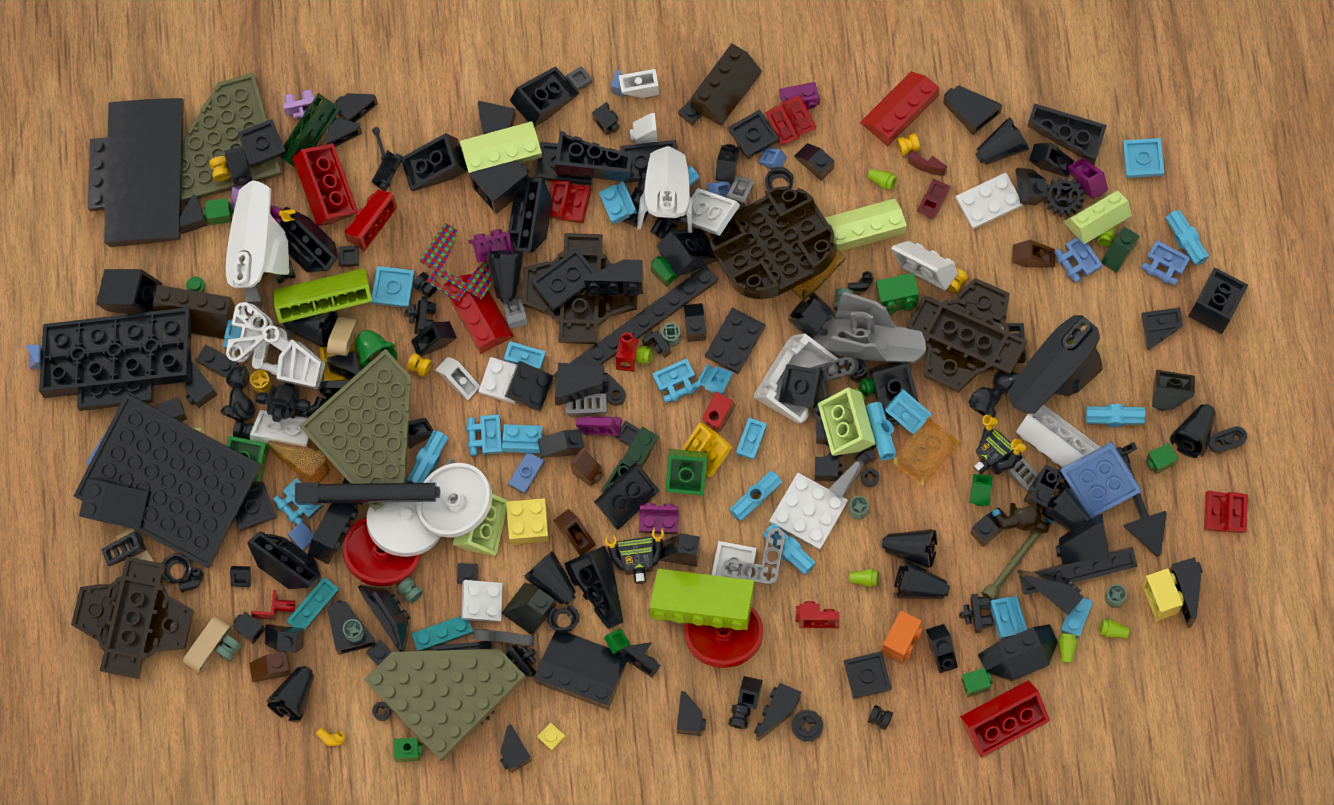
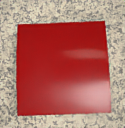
(791, 119)
(569, 201)
(1226, 512)

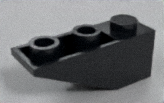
(781, 708)

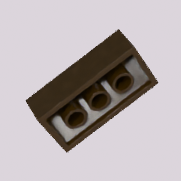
(725, 85)
(207, 310)

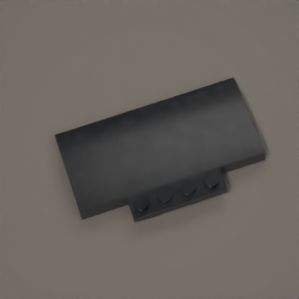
(139, 171)
(115, 357)

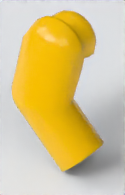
(331, 739)

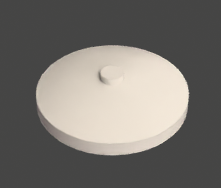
(462, 501)
(399, 529)

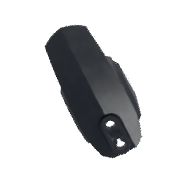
(1058, 366)

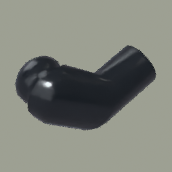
(863, 284)
(306, 414)
(194, 580)

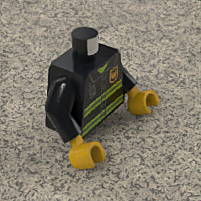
(996, 450)
(636, 555)

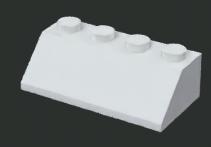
(1055, 437)

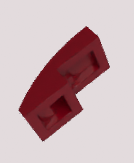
(931, 166)
(933, 198)

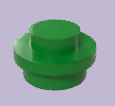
(195, 284)
(866, 386)

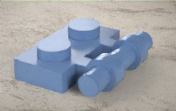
(1083, 256)
(1168, 258)

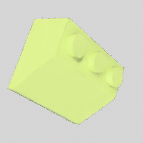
(1099, 217)
(846, 422)
(487, 535)

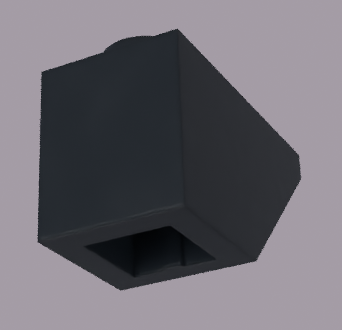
(727, 163)
(1043, 487)
(942, 648)

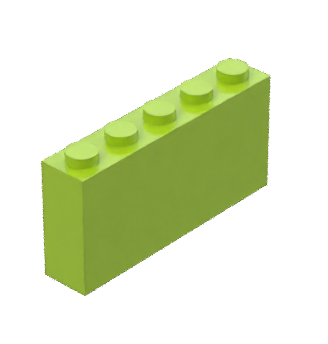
(322, 295)
(702, 599)

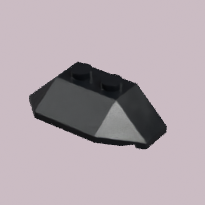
(530, 215)
(308, 243)
(283, 561)
(388, 613)
(1020, 653)

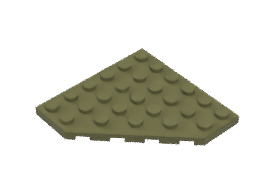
(229, 110)
(367, 424)
(444, 691)

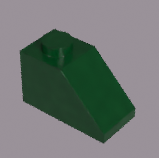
(1120, 249)

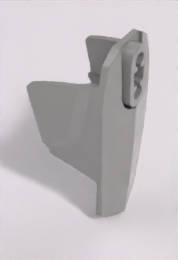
(869, 333)

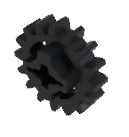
(1064, 204)

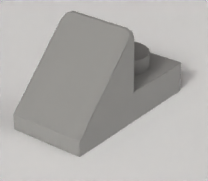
(741, 190)
(515, 313)

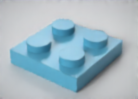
(1143, 158)
(393, 287)

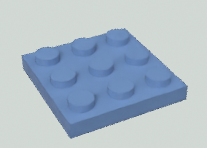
(1101, 479)

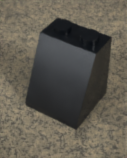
(499, 183)
(127, 291)

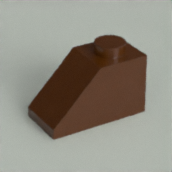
(1033, 255)
(586, 468)
(574, 532)
(270, 667)

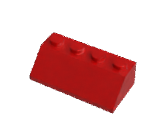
(901, 107)
(324, 184)
(480, 317)
(1005, 718)

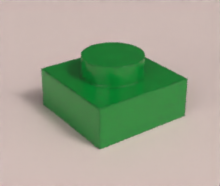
(617, 641)

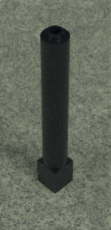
(365, 493)

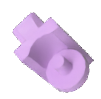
(299, 107)

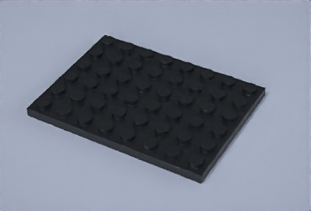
(189, 477)

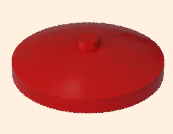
(370, 562)
(723, 645)

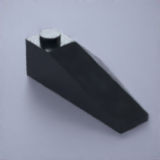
(597, 580)

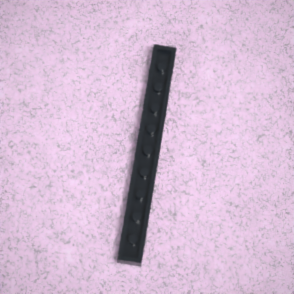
(649, 317)

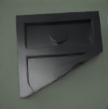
(1160, 325)

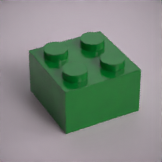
(897, 293)
(255, 450)
(686, 472)

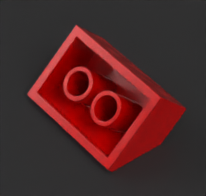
(371, 219)

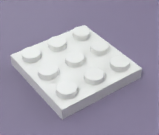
(808, 511)

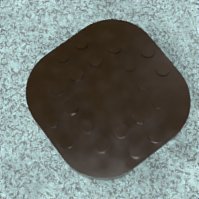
(775, 244)

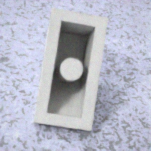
(640, 84)
(644, 130)
(457, 377)

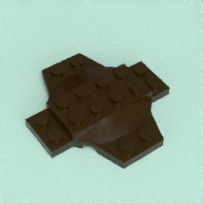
(585, 312)
(967, 335)
(132, 617)

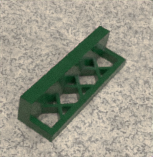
(313, 130)

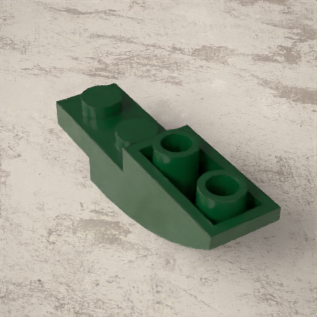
(637, 452)

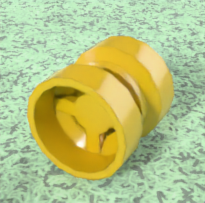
(907, 144)
(220, 169)
(960, 279)
(419, 365)
(260, 377)

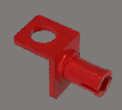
(626, 352)
(277, 605)

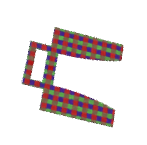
(435, 258)

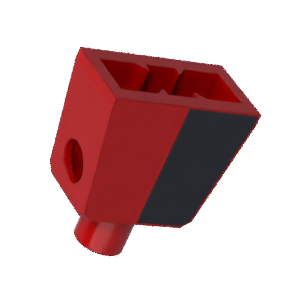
(718, 406)

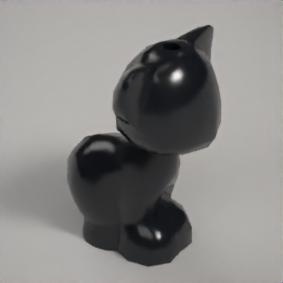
(986, 399)
(239, 406)

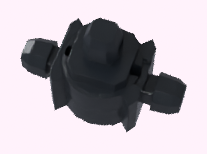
(282, 401)

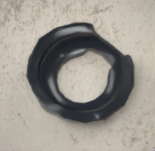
(778, 172)
(174, 559)
(570, 611)

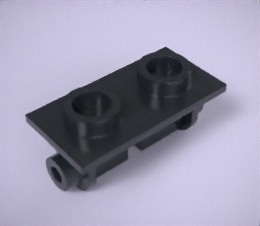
(386, 170)

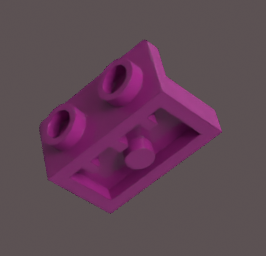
(808, 92)
(495, 241)
(599, 425)
(659, 517)

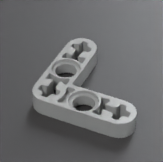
(760, 569)

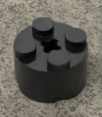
(811, 315)

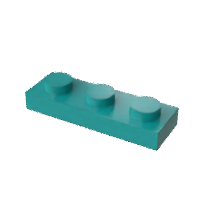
(313, 604)
(441, 633)

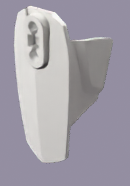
(666, 187)
(255, 239)

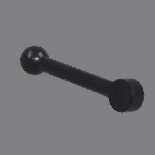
(376, 131)

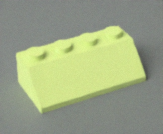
(501, 147)
(867, 224)

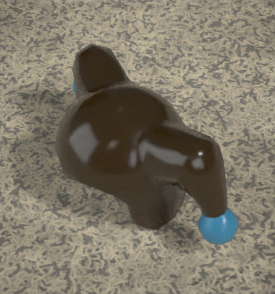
(1023, 519)

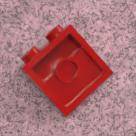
(810, 616)

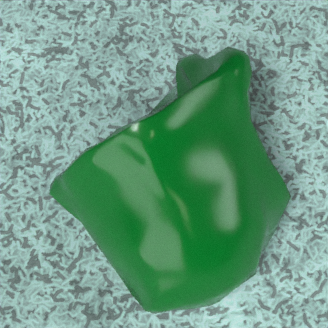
(369, 343)

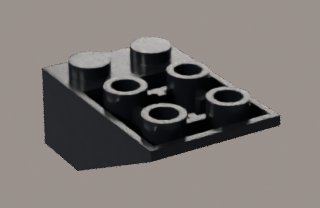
(617, 279)

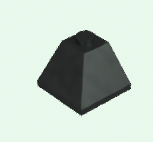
(1172, 389)
(529, 608)

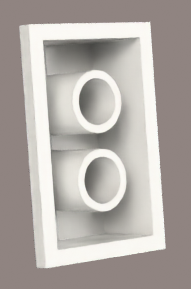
(925, 264)

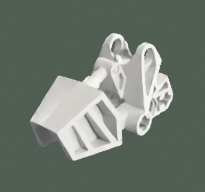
(295, 363)

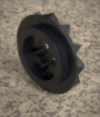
(811, 717)

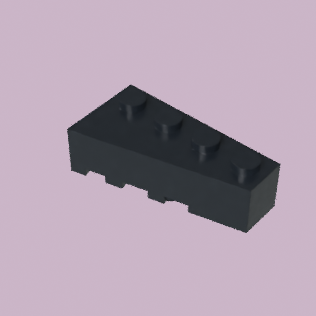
(1071, 132)
(591, 160)
(331, 529)

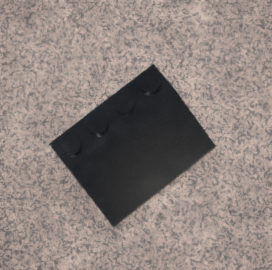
(581, 669)

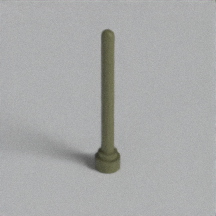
(992, 590)

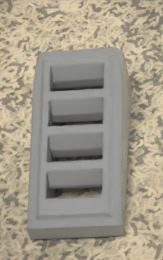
(253, 297)
(571, 412)
(1016, 476)
(845, 482)

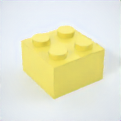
(527, 521)
(1162, 594)

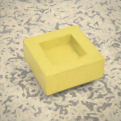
(551, 736)

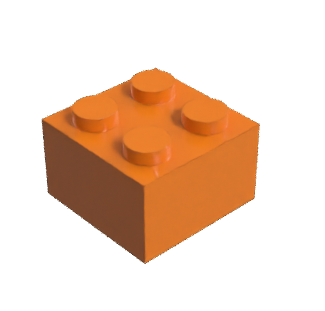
(901, 637)

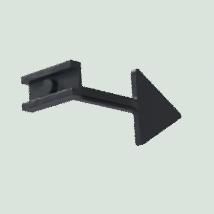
(1147, 529)

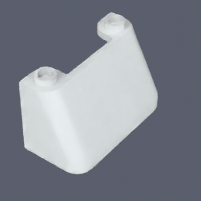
(797, 351)

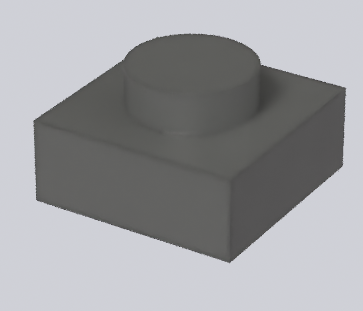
(579, 79)

